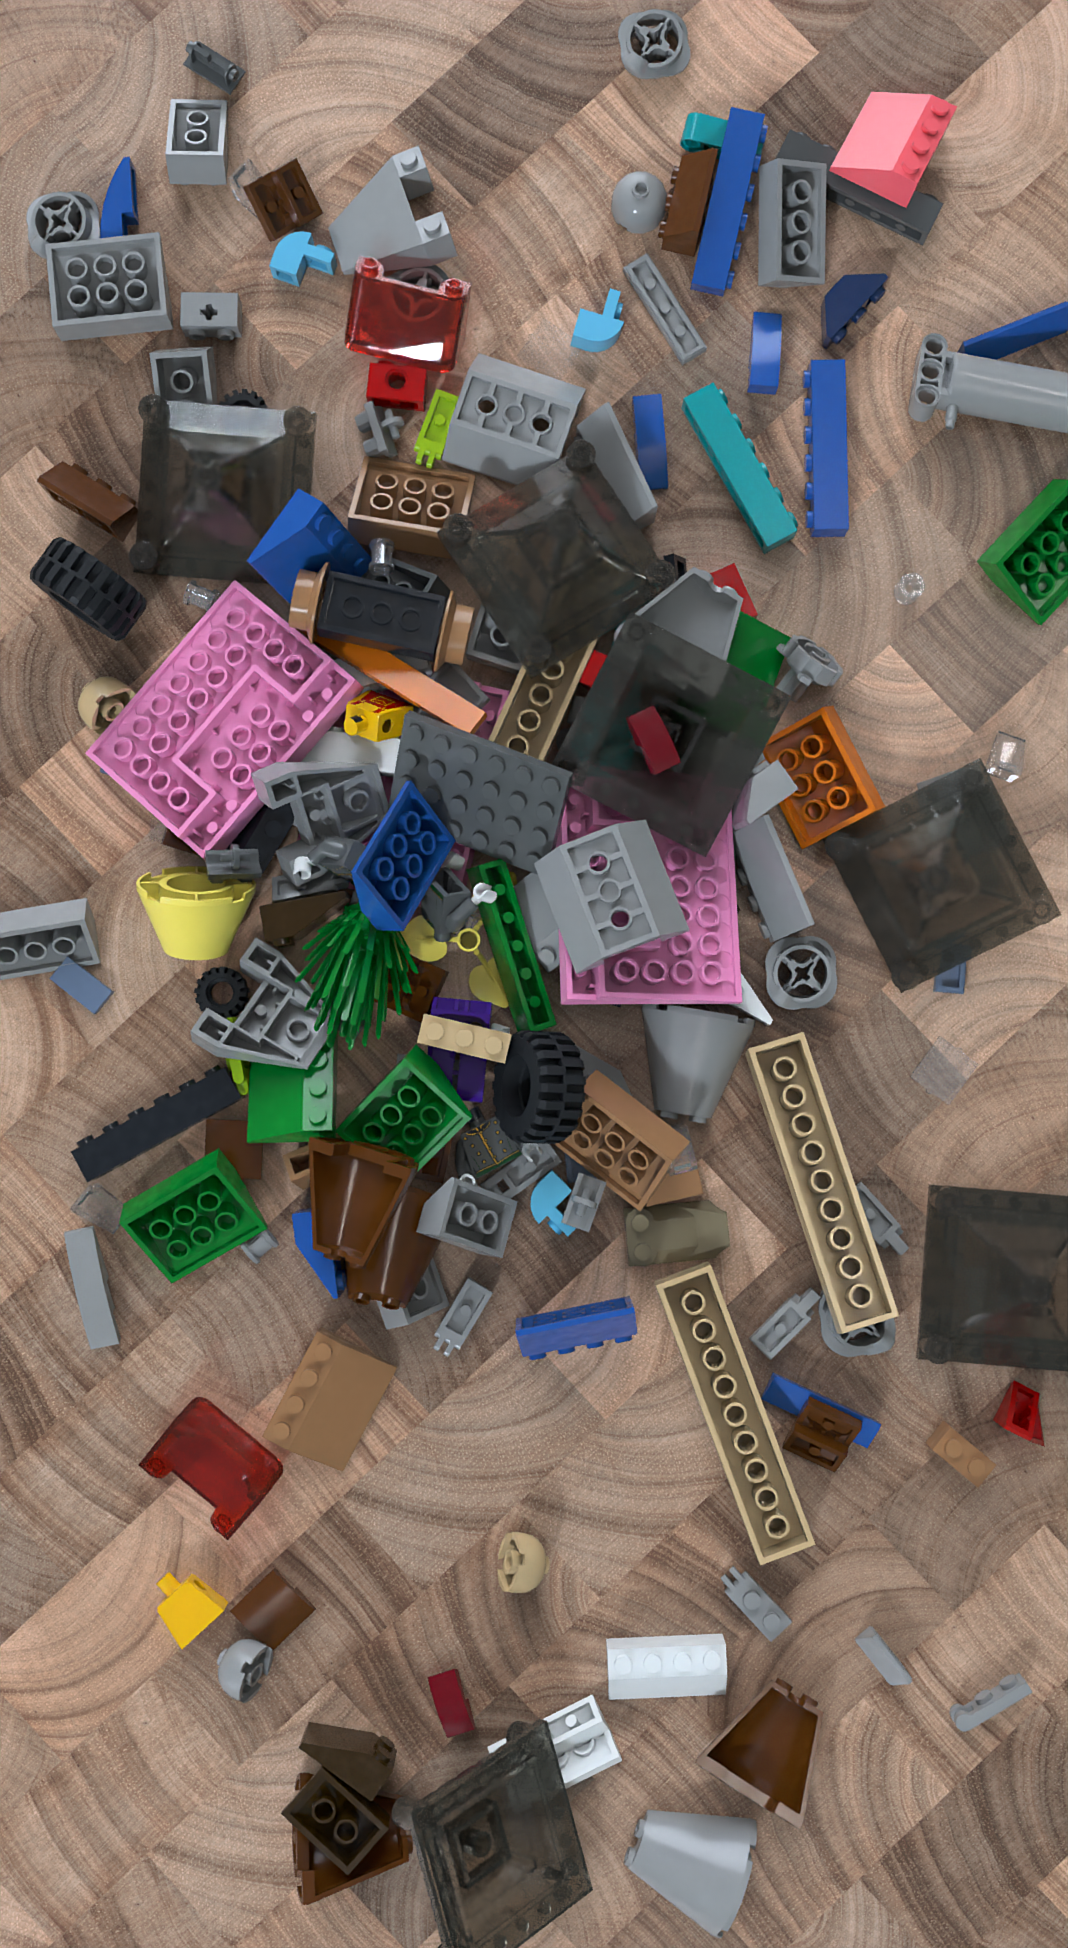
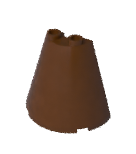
(354, 1195)
(397, 1260)
(769, 1751)
(323, 1877)

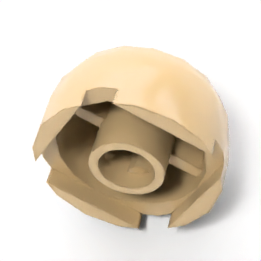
(103, 701)
(522, 1563)

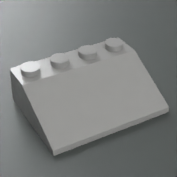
(108, 286)
(770, 880)

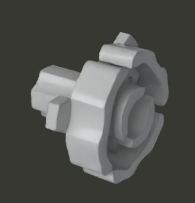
(807, 666)

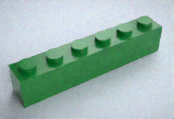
(512, 949)

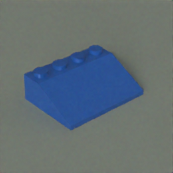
(306, 538)
(401, 861)
(576, 1327)

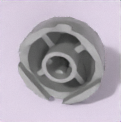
(639, 202)
(242, 1667)

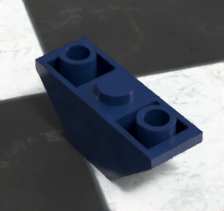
(847, 304)

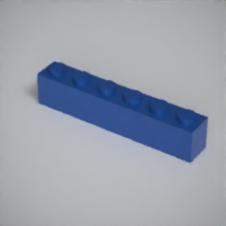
(727, 201)
(827, 448)

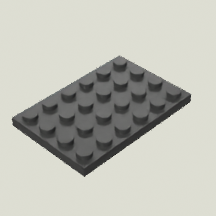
(483, 790)

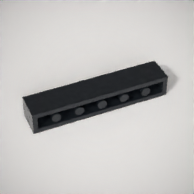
(157, 1124)

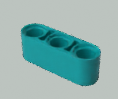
(705, 132)

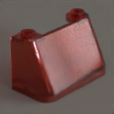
(406, 319)
(216, 1462)

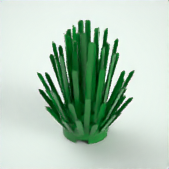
(353, 971)

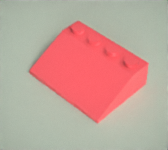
(893, 143)

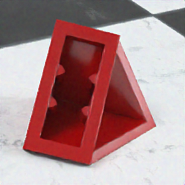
(1021, 1413)

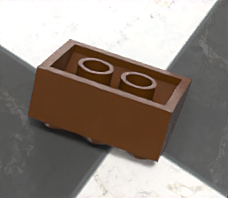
(687, 202)
(90, 499)

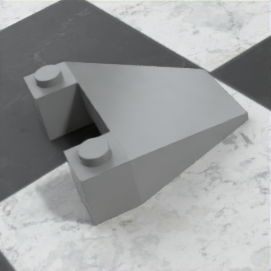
(382, 222)
(325, 801)
(273, 1022)

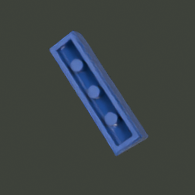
(1019, 334)
(792, 1397)

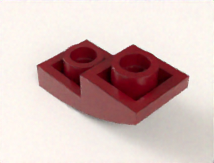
(653, 739)
(450, 1703)

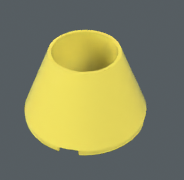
(193, 914)

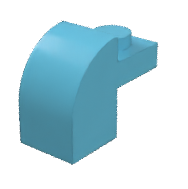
(296, 253)
(598, 331)
(546, 1197)

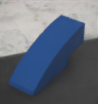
(120, 202)
(765, 353)
(650, 439)

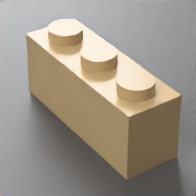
(464, 1038)

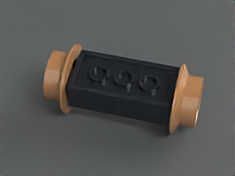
(380, 616)

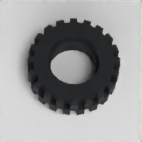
(88, 589)
(539, 1088)

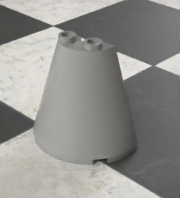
(696, 612)
(691, 1057)
(696, 1863)

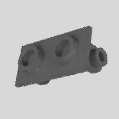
(213, 66)

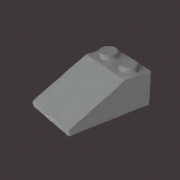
(197, 142)
(185, 374)
(539, 920)

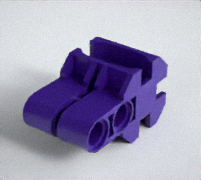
(471, 1068)

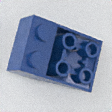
(327, 1270)

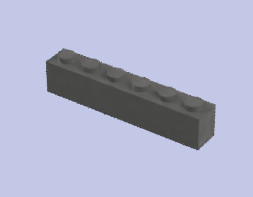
(910, 222)

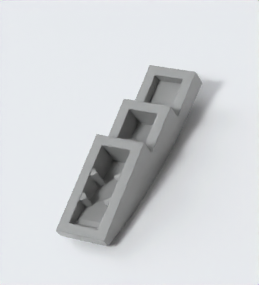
(91, 1287)

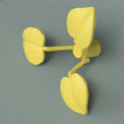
(483, 979)

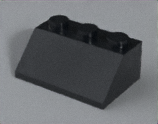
(266, 832)

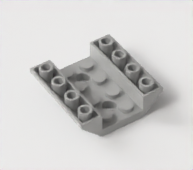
(504, 440)
(588, 899)

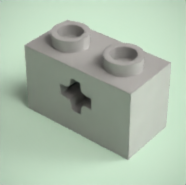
(197, 313)

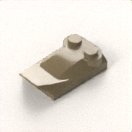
(675, 1232)

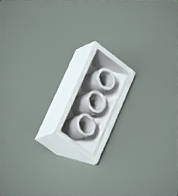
(666, 1666)

